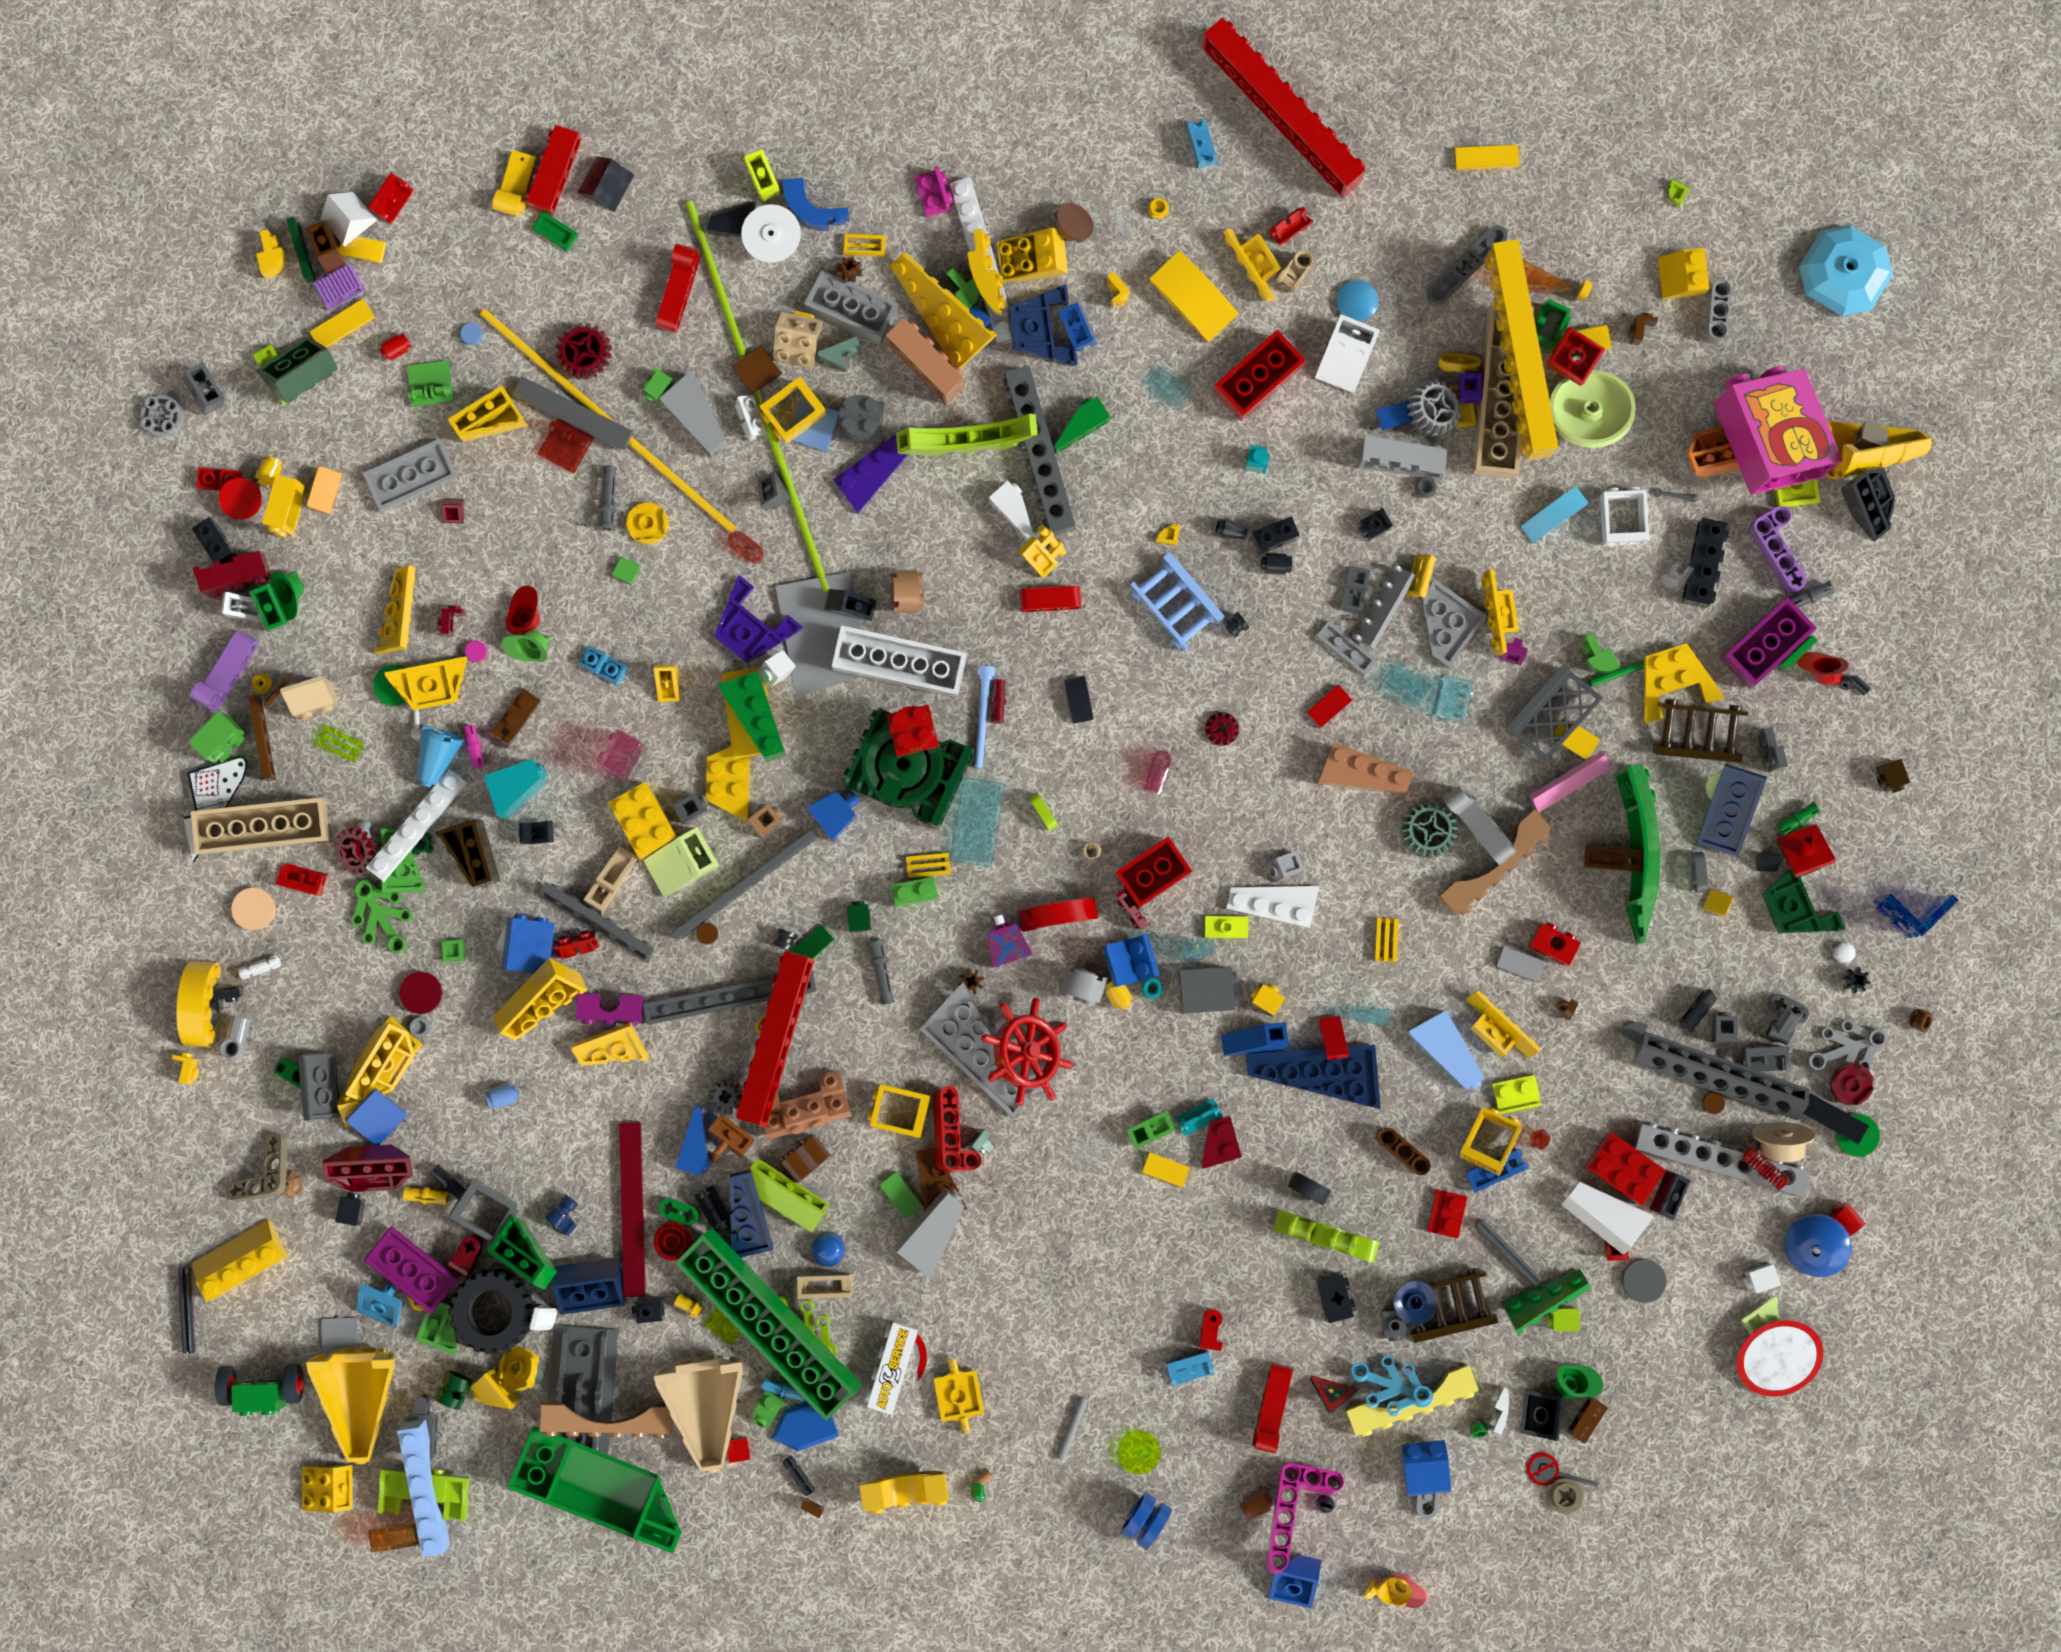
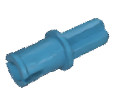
(781, 1388)

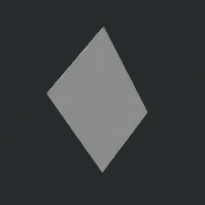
(815, 644)

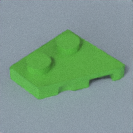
(437, 1330)

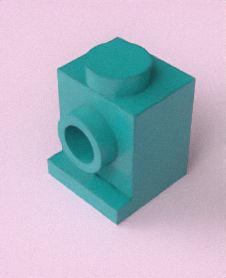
(1257, 459)

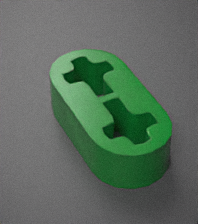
(681, 1206)

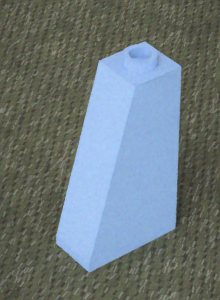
(1446, 1047)

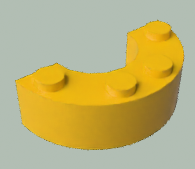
(193, 1003)
(902, 1489)

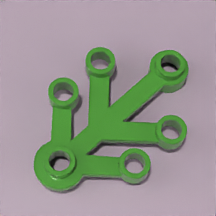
(379, 913)

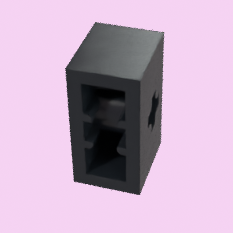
(1275, 535)
(214, 541)
(1332, 1310)

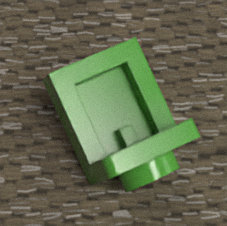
(766, 1410)

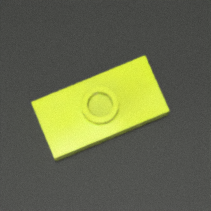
(1226, 927)

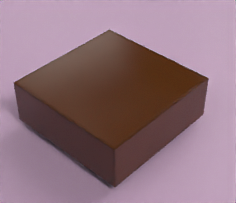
(812, 1508)

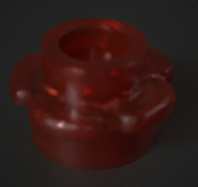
(1540, 1139)

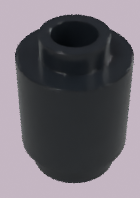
(1276, 563)

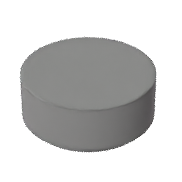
(420, 1027)

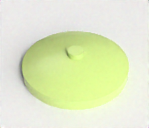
(1594, 412)

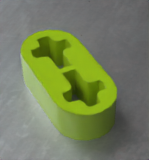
(1043, 811)

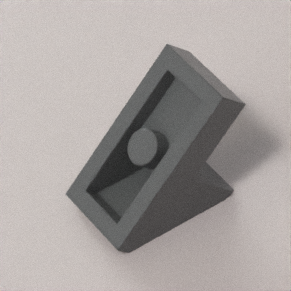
(772, 492)

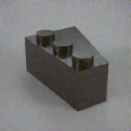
(472, 852)

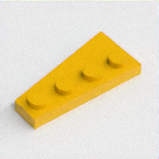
(396, 627)

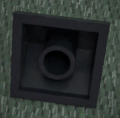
(606, 182)
(1542, 1414)

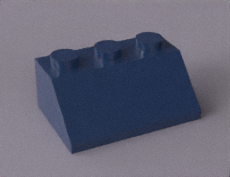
(588, 1286)

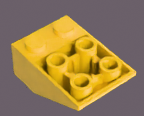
(1032, 256)

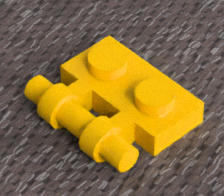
(1036, 554)

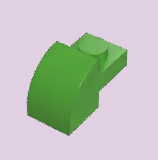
(966, 292)
(1600, 661)
(1151, 1129)

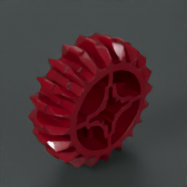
(587, 343)

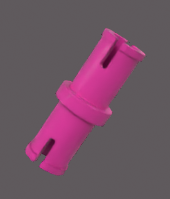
(473, 746)

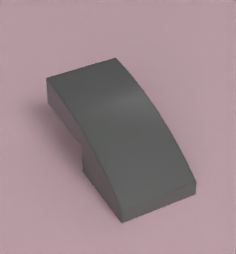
(1355, 590)

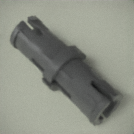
(1811, 594)

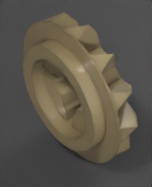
(1575, 1493)

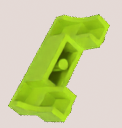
(447, 1489)

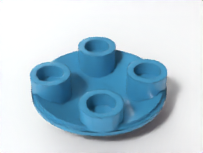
(1357, 300)

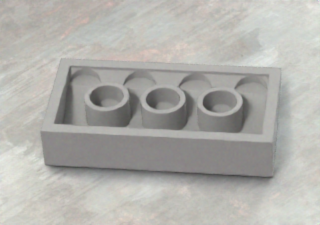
(850, 307)

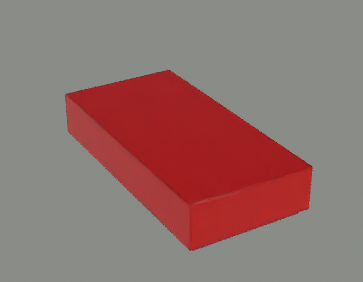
(1329, 706)
(1333, 1037)

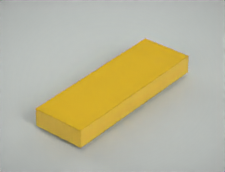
(1486, 157)
(343, 324)

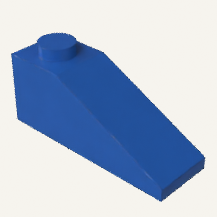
(695, 1150)

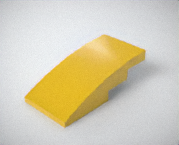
(1193, 296)
(740, 740)

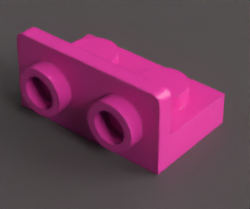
(933, 192)

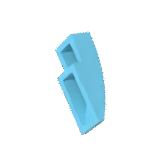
(1554, 514)

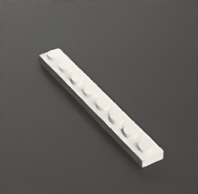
(972, 219)

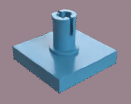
(380, 1304)

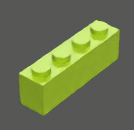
(788, 1196)

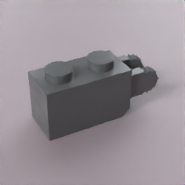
(421, 1411)

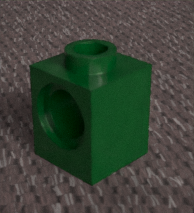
(859, 917)

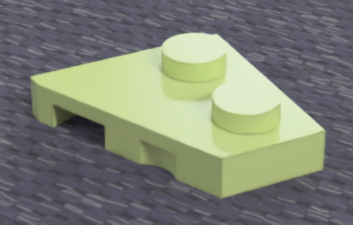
(1761, 1315)

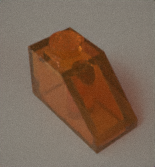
(393, 1537)

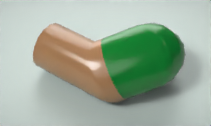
(978, 1485)

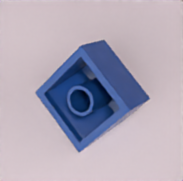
(1425, 1467)

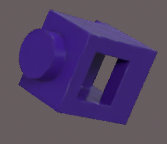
(1475, 381)

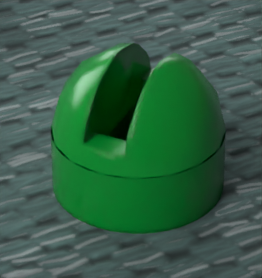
(1478, 1430)

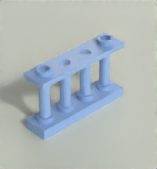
(1197, 599)

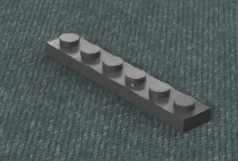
(591, 918)

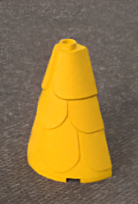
(1902, 446)
(353, 1395)

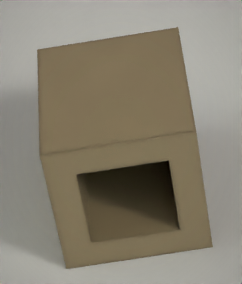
(1870, 436)

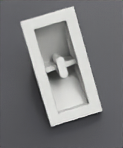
(239, 607)

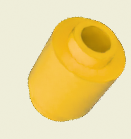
(267, 470)
(1118, 996)

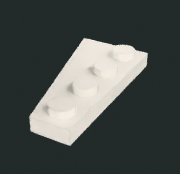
(1283, 904)

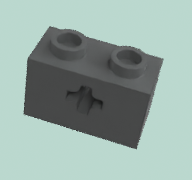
(203, 388)

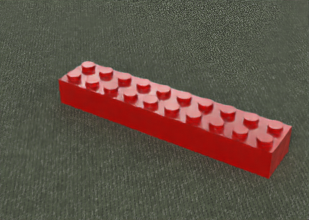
(1283, 107)

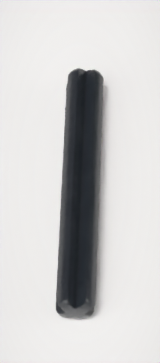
(186, 1310)

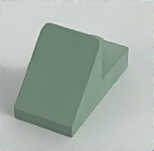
(834, 354)

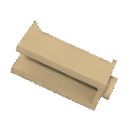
(801, 1286)

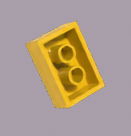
(643, 820)

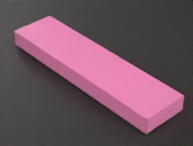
(1570, 782)

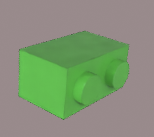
(915, 892)

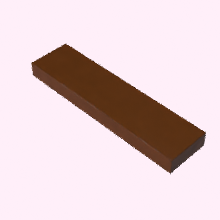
(262, 738)

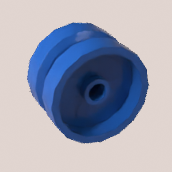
(1144, 1519)

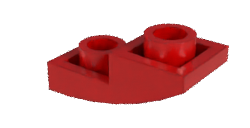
(213, 479)

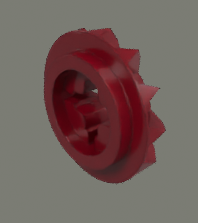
(1219, 738)

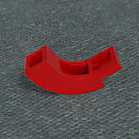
(1058, 914)

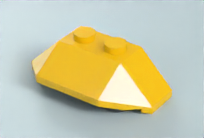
(381, 1062)

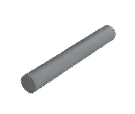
(1072, 1428)

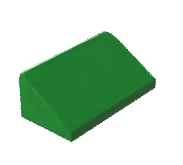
(814, 943)

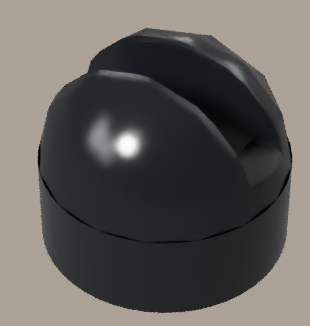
(1326, 1499)

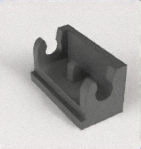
(1766, 1058)

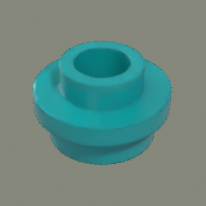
(1144, 988)

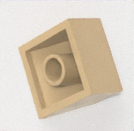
(310, 697)

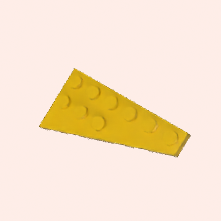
(947, 317)

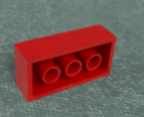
(1259, 375)

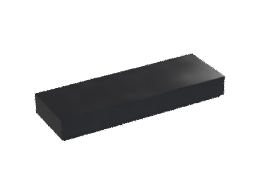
(1835, 1119)

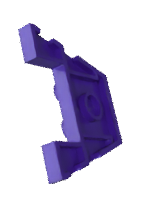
(744, 632)

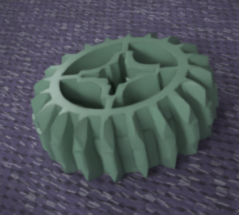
(1434, 811)

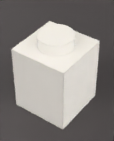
(776, 668)
(1761, 1278)

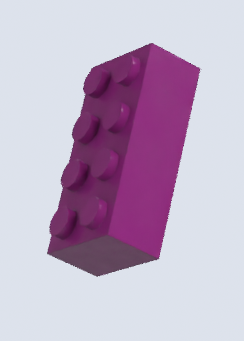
(1768, 643)

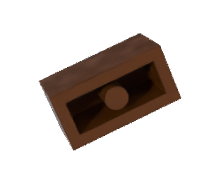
(325, 246)

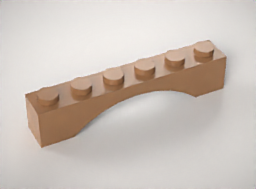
(1527, 833)
(559, 1418)

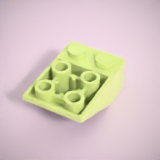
(681, 862)

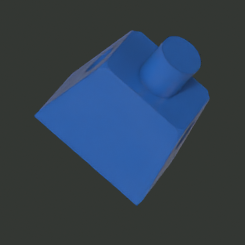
(834, 813)

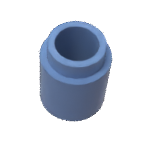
(502, 1095)

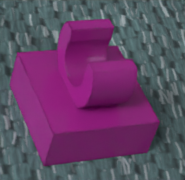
(1515, 653)

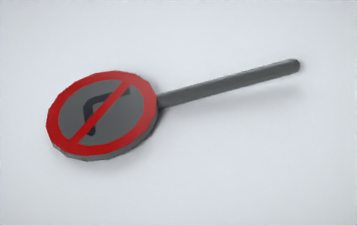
(1544, 1470)

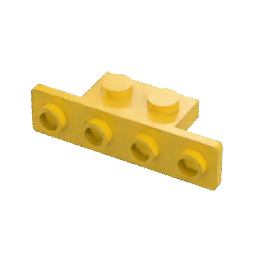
(1257, 260)
(1501, 612)
(1498, 1029)

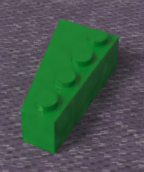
(751, 706)

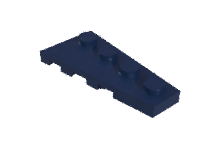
(748, 1222)

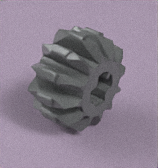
(721, 1092)

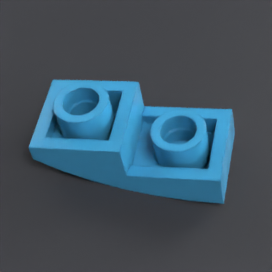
(603, 665)

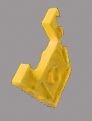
(1671, 671)

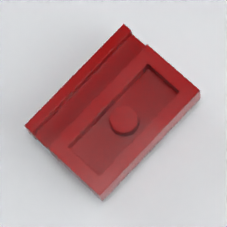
(1447, 1213)

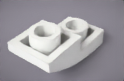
(1500, 1401)

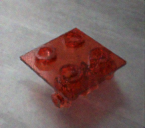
(565, 445)

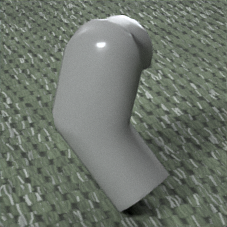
(365, 825)

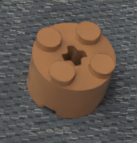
(906, 591)

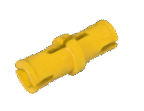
(426, 1195)

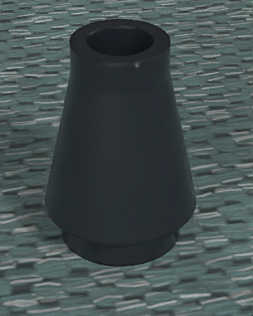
(1229, 529)

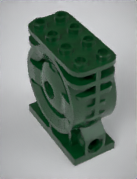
(864, 780)

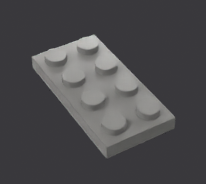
(410, 475)

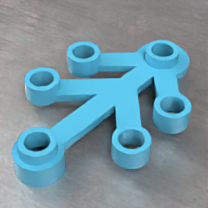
(1394, 1386)

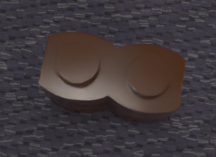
(805, 1158)

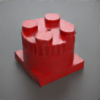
(912, 730)

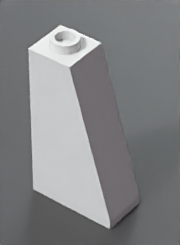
(1607, 1216)

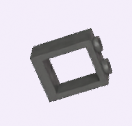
(465, 1198)

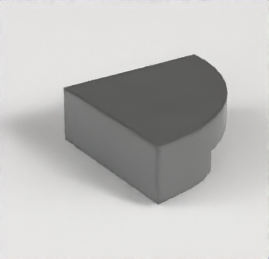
(1633, 1031)

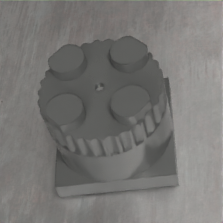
(861, 420)

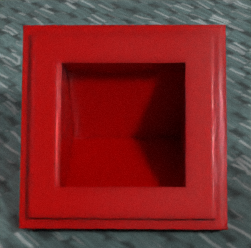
(1613, 1254)

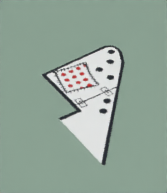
(214, 788)

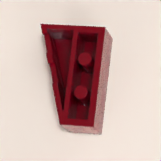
(233, 575)

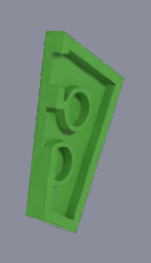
(406, 875)

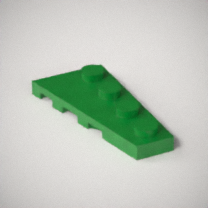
(1534, 1303)

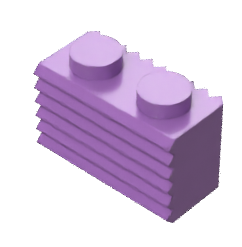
(338, 286)

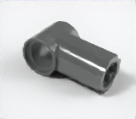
(1784, 1026)

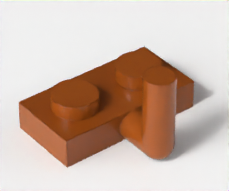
(730, 1137)

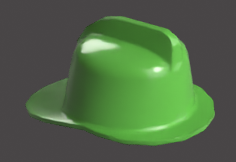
(527, 646)

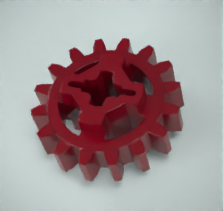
(354, 850)

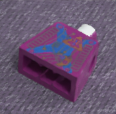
(1006, 943)

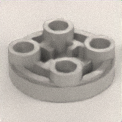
(161, 415)

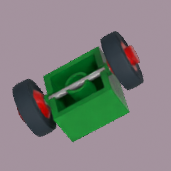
(257, 1396)

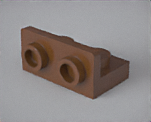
(1587, 1419)

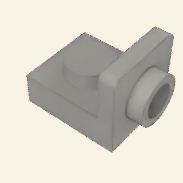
(1285, 866)

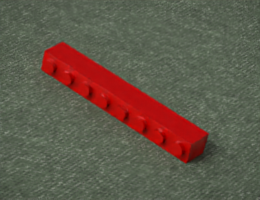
(775, 1038)

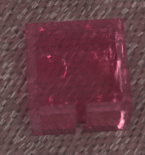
(620, 756)

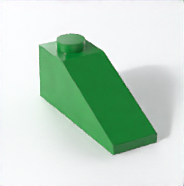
(1085, 421)

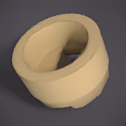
(1090, 846)

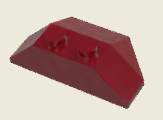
(368, 1168)

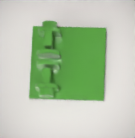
(430, 383)

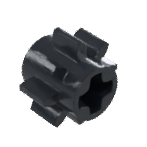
(1851, 977)

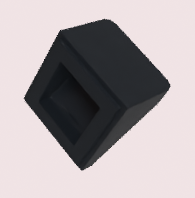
(1768, 862)

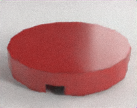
(240, 498)

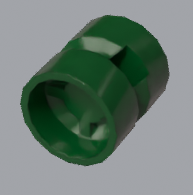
(453, 1391)

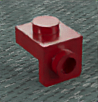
(446, 622)

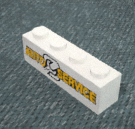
(892, 1368)

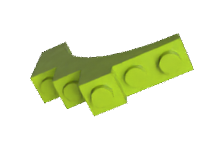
(968, 439)

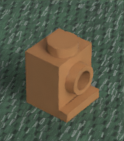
(757, 820)

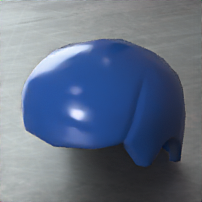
(828, 1249)

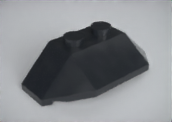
(1870, 501)

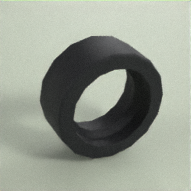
(1309, 1188)

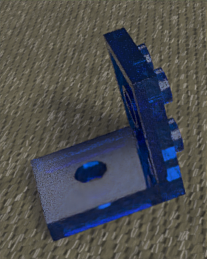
(1904, 921)

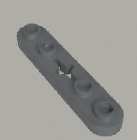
(1451, 279)

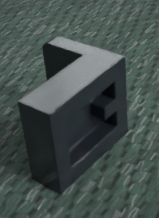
(230, 994)

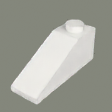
(1012, 507)

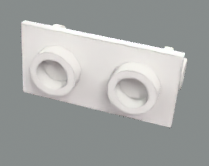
(748, 411)

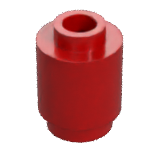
(394, 346)

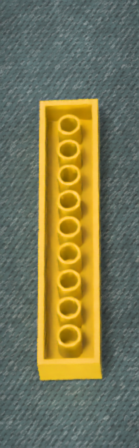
(1522, 350)

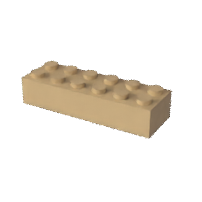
(260, 826)

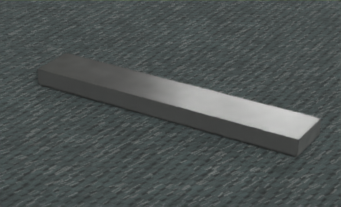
(573, 413)

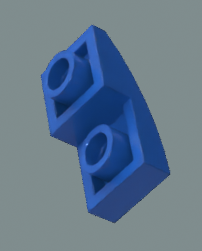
(1394, 415)

